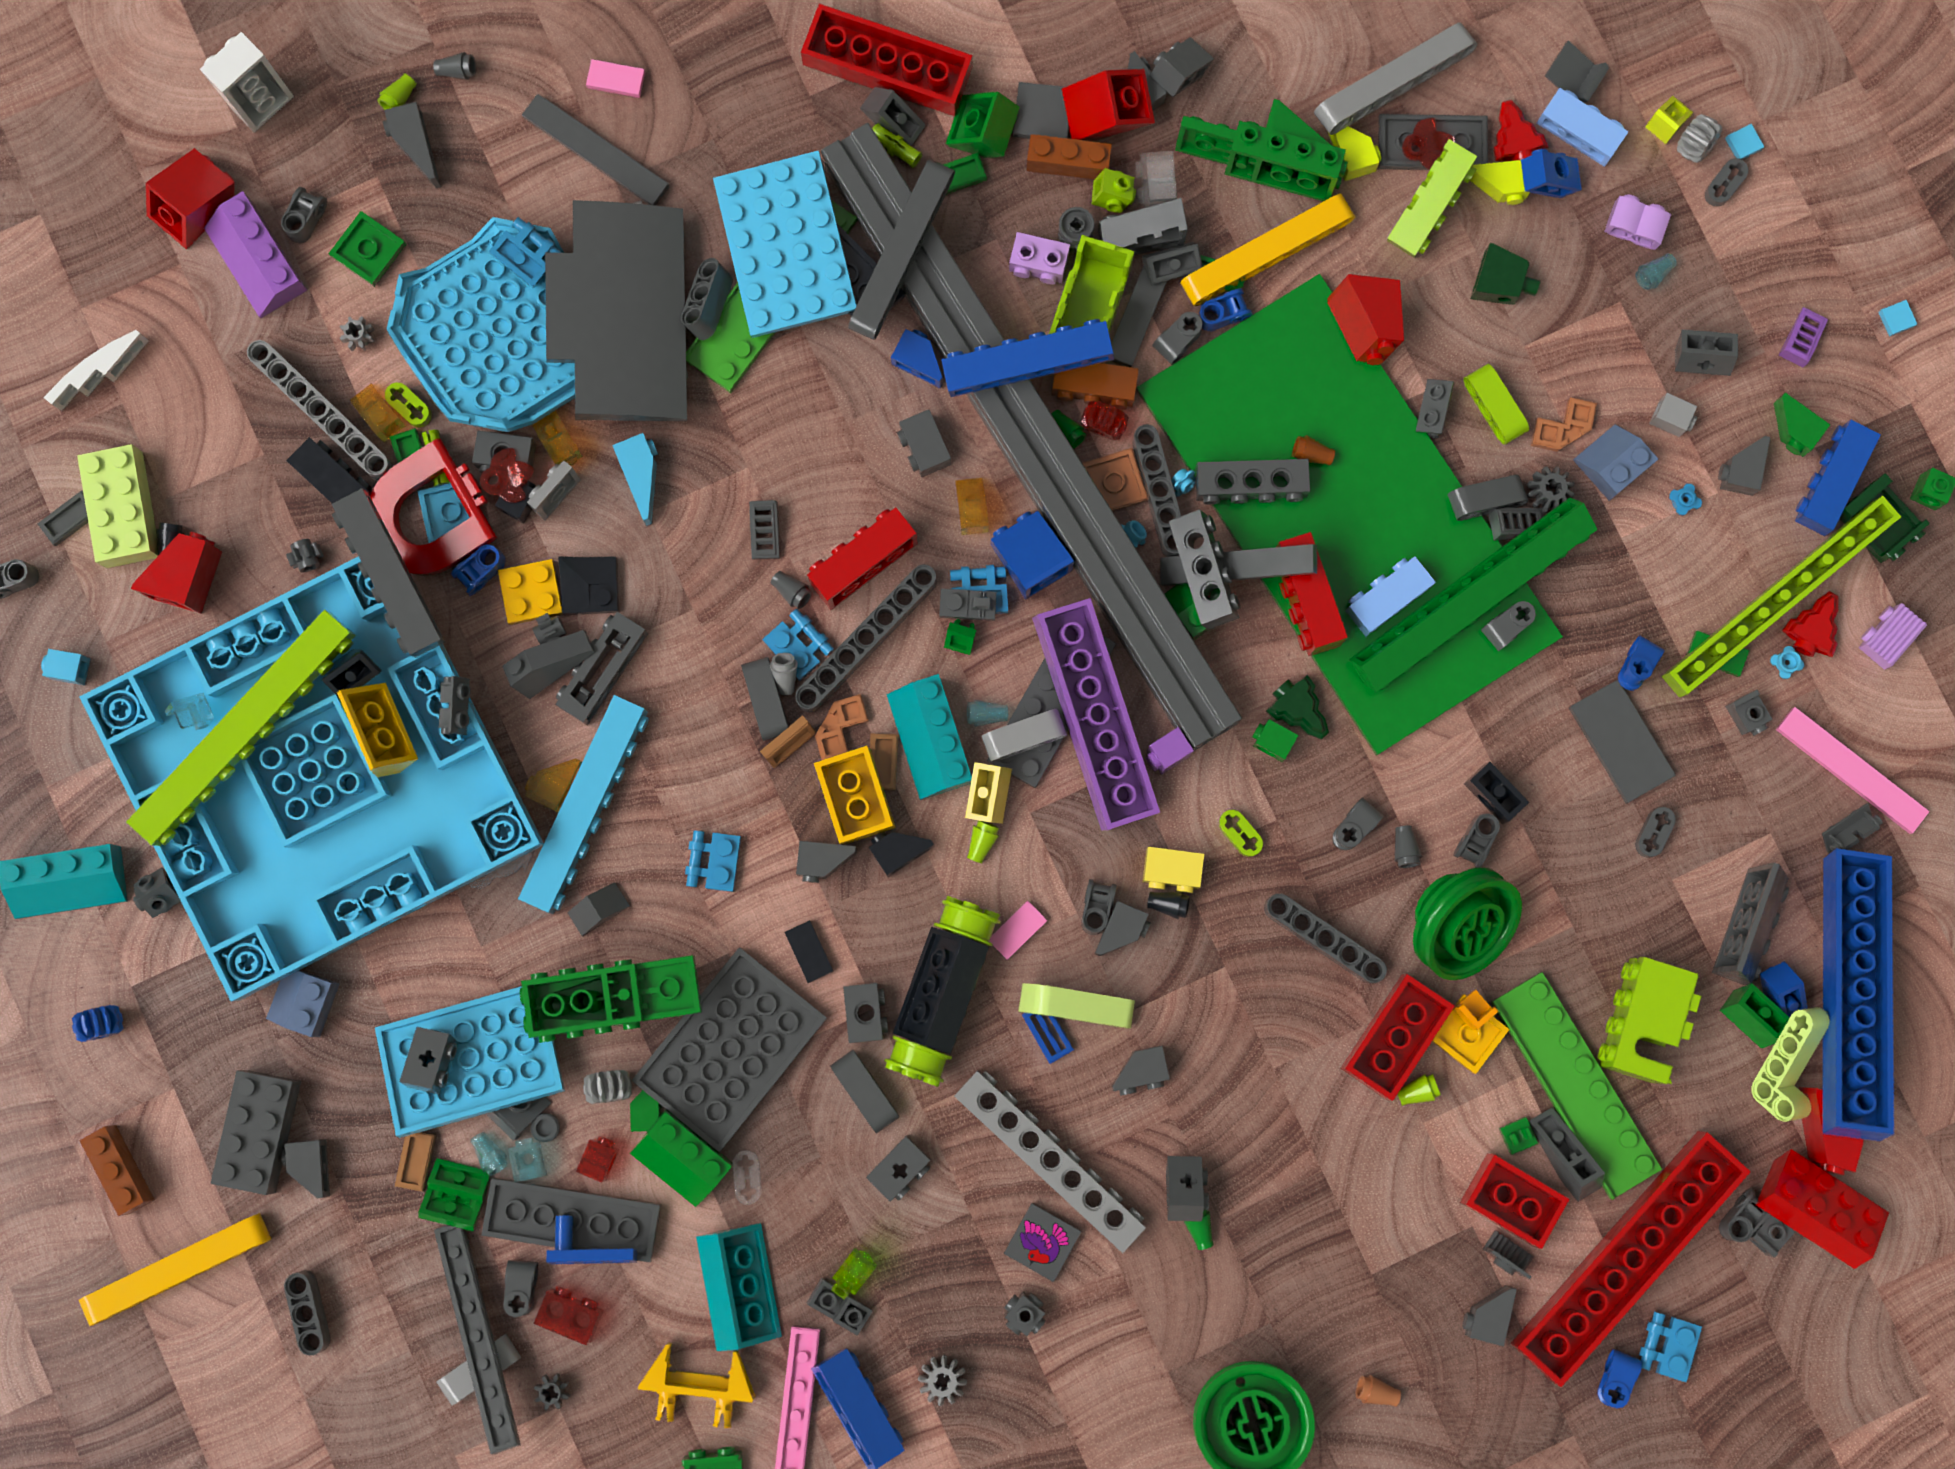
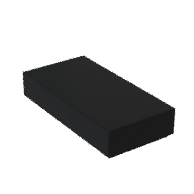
(809, 951)

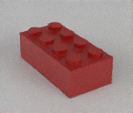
(862, 558)
(1312, 605)
(1397, 1037)
(1823, 1209)

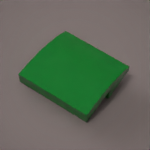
(454, 1195)

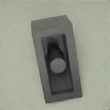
(893, 114)
(1746, 469)
(821, 859)
(1122, 928)
(308, 1165)
(1491, 1317)

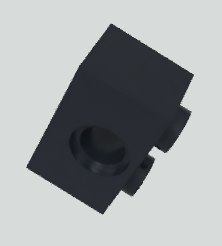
(1496, 793)

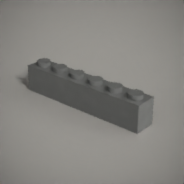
(388, 573)

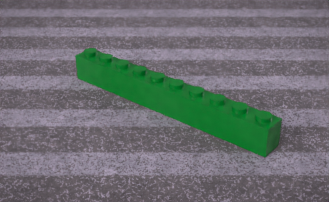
(1473, 594)

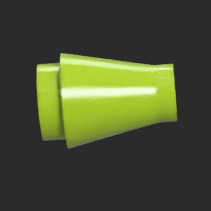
(397, 92)
(982, 840)
(1420, 1090)

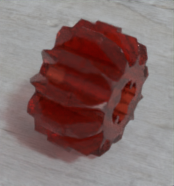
(1104, 420)

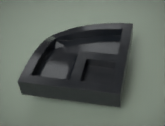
(589, 585)

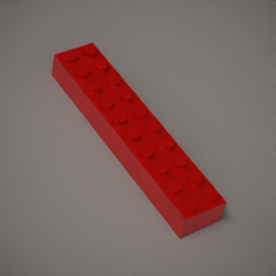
(1630, 1257)

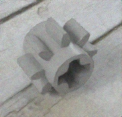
(364, 333)

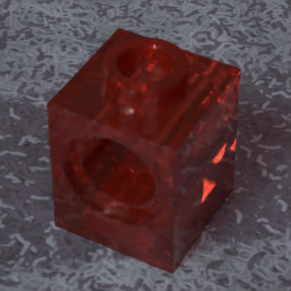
(598, 1159)

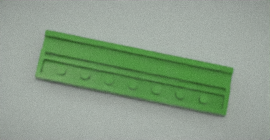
(731, 349)
(1576, 1083)

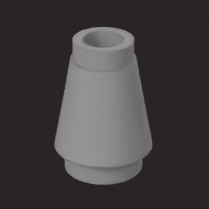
(784, 672)

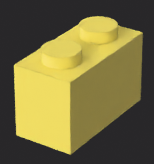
(988, 793)
(1173, 869)

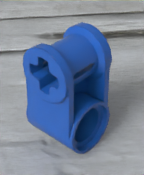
(1229, 309)
(477, 569)
(1639, 663)
(1619, 1375)

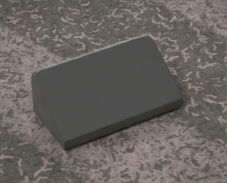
(1172, 262)

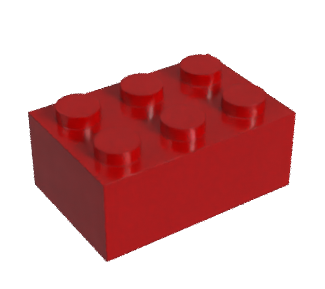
(1514, 1200)

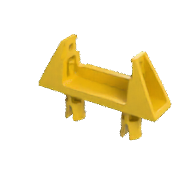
(722, 1389)

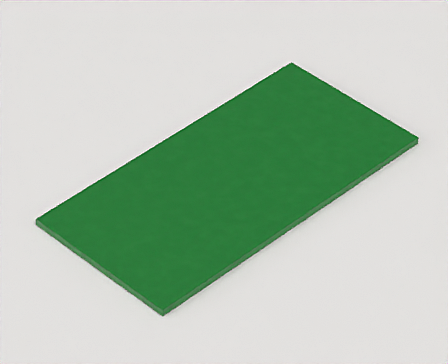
(1368, 510)

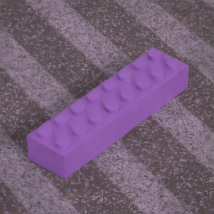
(1096, 714)

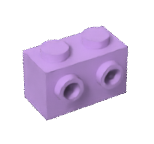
(1039, 258)

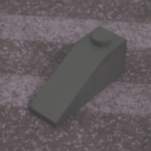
(409, 132)
(545, 663)
(1567, 1155)

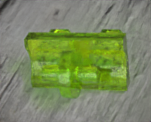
(853, 1273)

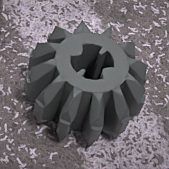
(1554, 480)

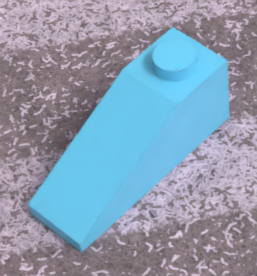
(639, 468)

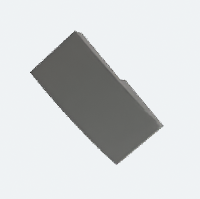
(845, 1312)

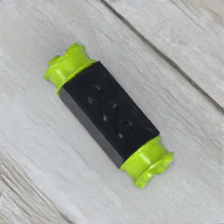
(941, 990)

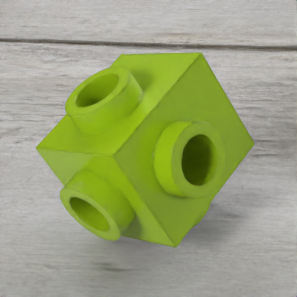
(1113, 190)

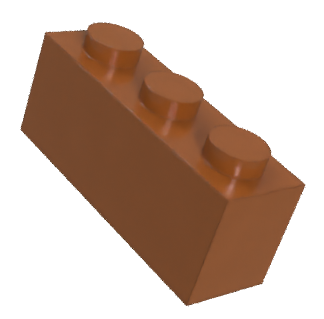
(1067, 156)
(1097, 383)
(117, 1170)

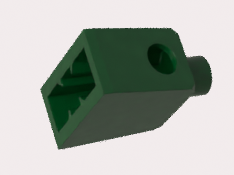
(1503, 277)

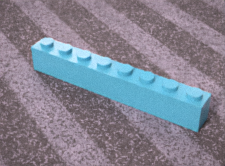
(583, 805)

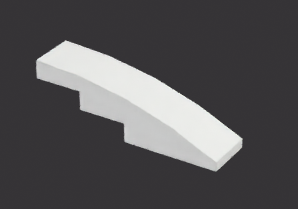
(107, 362)

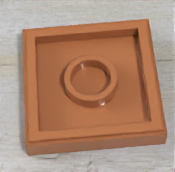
(1118, 479)

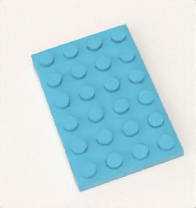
(785, 244)
(490, 1071)

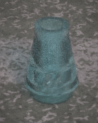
(1652, 273)
(985, 713)
(489, 1155)

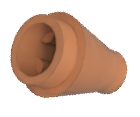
(1373, 1391)

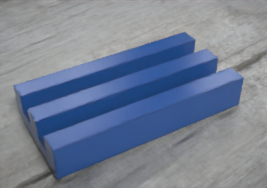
(1059, 1053)

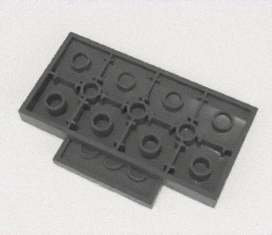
(620, 311)

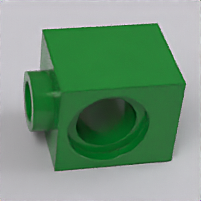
(1933, 489)
(1274, 740)

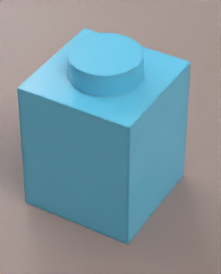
(65, 666)

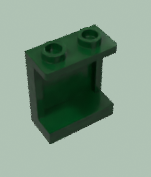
(1906, 529)

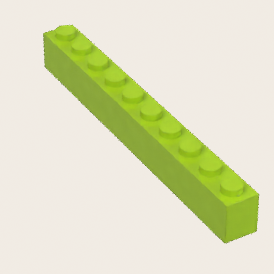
(1781, 596)
(241, 728)

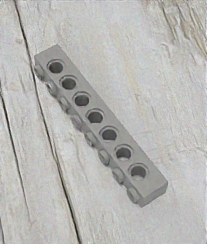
(1119, 1235)

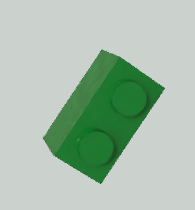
(1755, 1015)

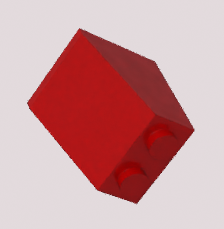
(1108, 104)
(187, 196)
(1369, 316)
(181, 573)
(1830, 1152)

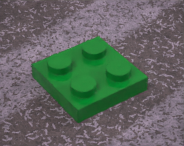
(367, 248)

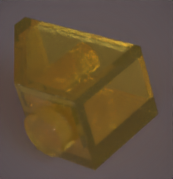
(377, 413)
(557, 439)
(972, 506)
(552, 784)

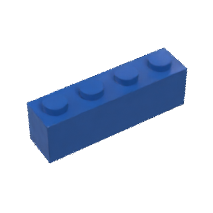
(1837, 477)
(858, 1409)

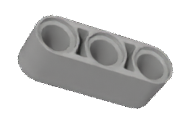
(1024, 735)
(458, 1382)

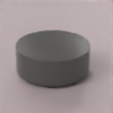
(545, 1127)

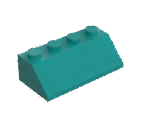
(929, 737)
(63, 881)
(738, 1287)

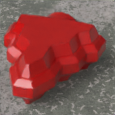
(1516, 136)
(1815, 627)

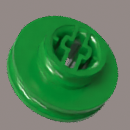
(1465, 922)
(1283, 1439)

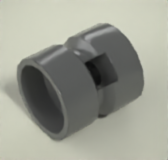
(1074, 224)

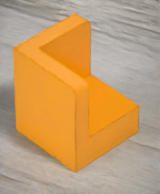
(1475, 1010)

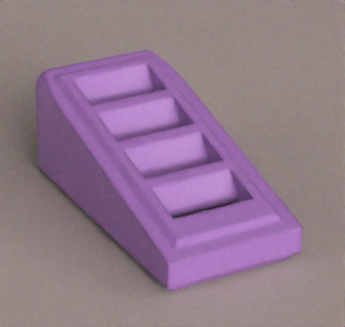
(1795, 355)

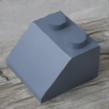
(1615, 460)
(303, 1003)

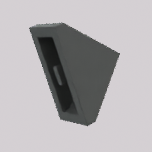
(598, 908)

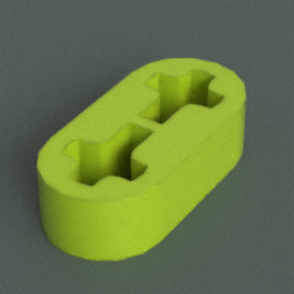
(412, 400)
(1246, 829)

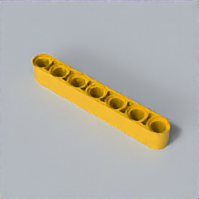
(1268, 249)
(174, 1269)

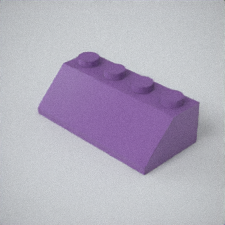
(253, 255)

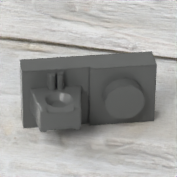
(967, 604)

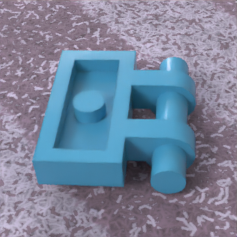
(519, 258)
(989, 573)
(785, 640)
(722, 861)
(1677, 1349)

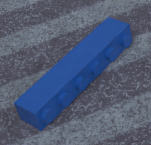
(1027, 358)

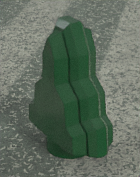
(1299, 706)

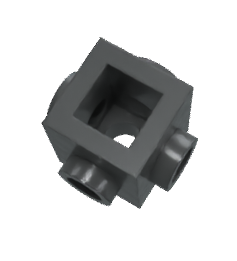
(155, 893)
(1016, 1306)

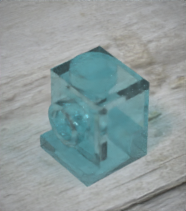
(522, 1170)

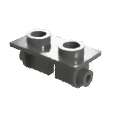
(1434, 407)
(456, 692)
(1843, 833)

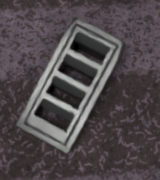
(770, 505)
(1498, 516)

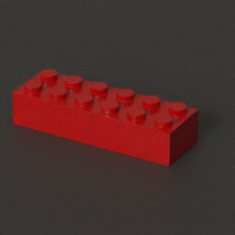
(886, 59)

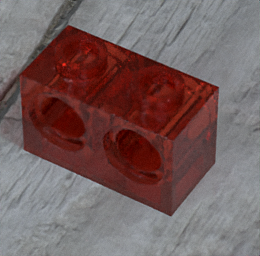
(566, 1323)

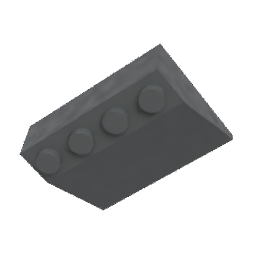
(1751, 924)

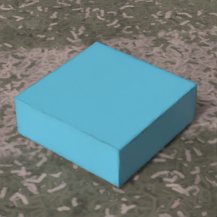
(1744, 142)
(1897, 318)

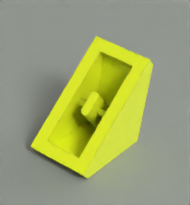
(1668, 119)

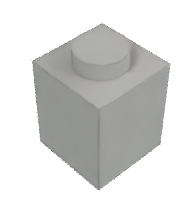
(1674, 415)

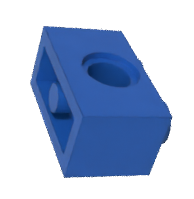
(1551, 174)

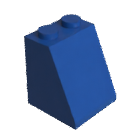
(1031, 553)

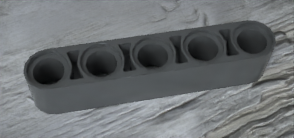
(1157, 478)
(1338, 943)

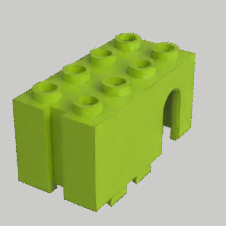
(1094, 284)
(1649, 1009)

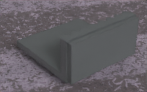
(1576, 72)
(518, 1117)
(1508, 1255)

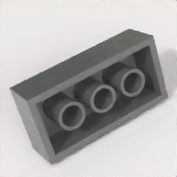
(255, 1132)

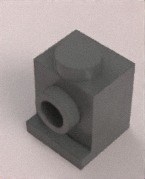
(1740, 713)
(1766, 1242)

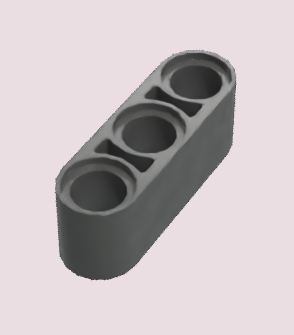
(706, 299)
(1486, 496)
(765, 698)
(864, 1091)
(302, 1327)

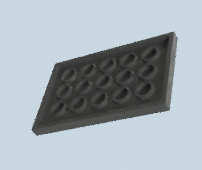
(732, 1053)

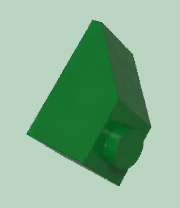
(1797, 425)

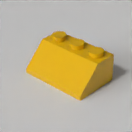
(378, 728)

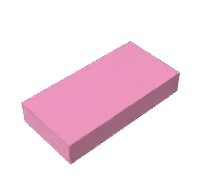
(615, 78)
(1017, 930)

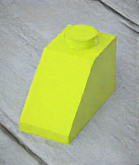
(1360, 152)
(1501, 181)

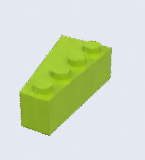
(1432, 199)

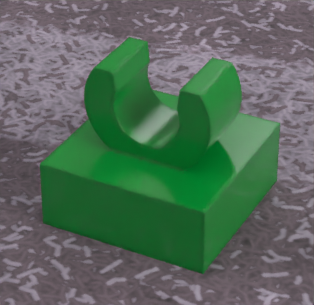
(960, 637)
(1518, 1135)

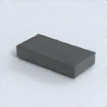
(65, 519)

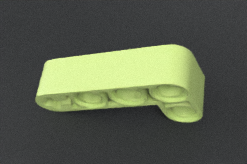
(1076, 1005)
(1806, 1029)

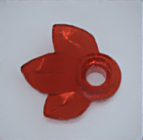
(1429, 141)
(510, 476)

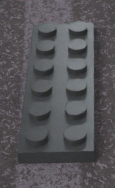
(1037, 699)
(599, 1222)

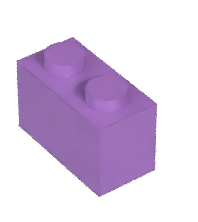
(1168, 751)

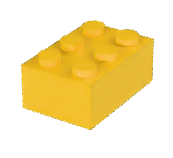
(854, 795)

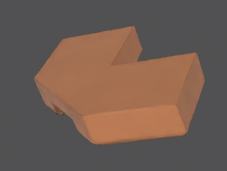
(1557, 435)
(841, 715)

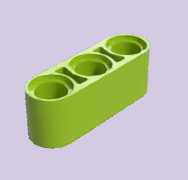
(1496, 404)

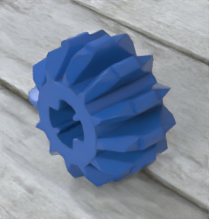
(97, 1023)

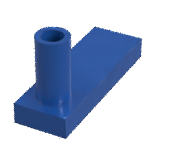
(565, 1255)

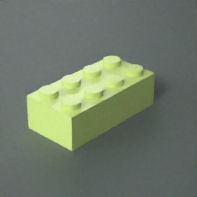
(118, 506)

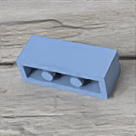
(1582, 126)
(1389, 595)

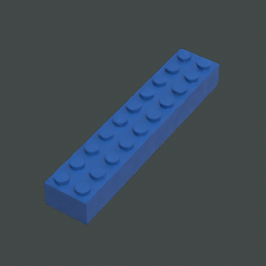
(1858, 995)

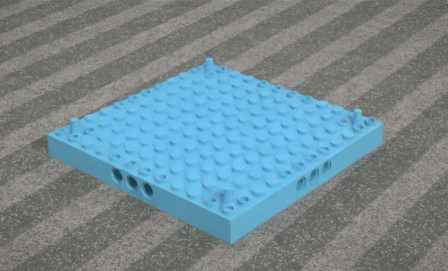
(302, 835)

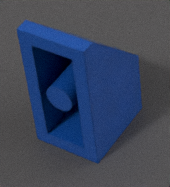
(917, 357)
(1784, 988)

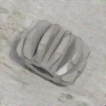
(1699, 138)
(607, 1086)
(932, 1377)

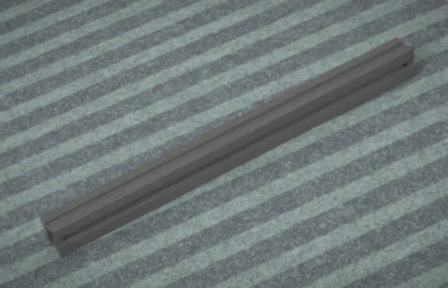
(1040, 455)

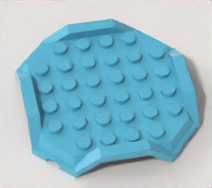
(480, 336)

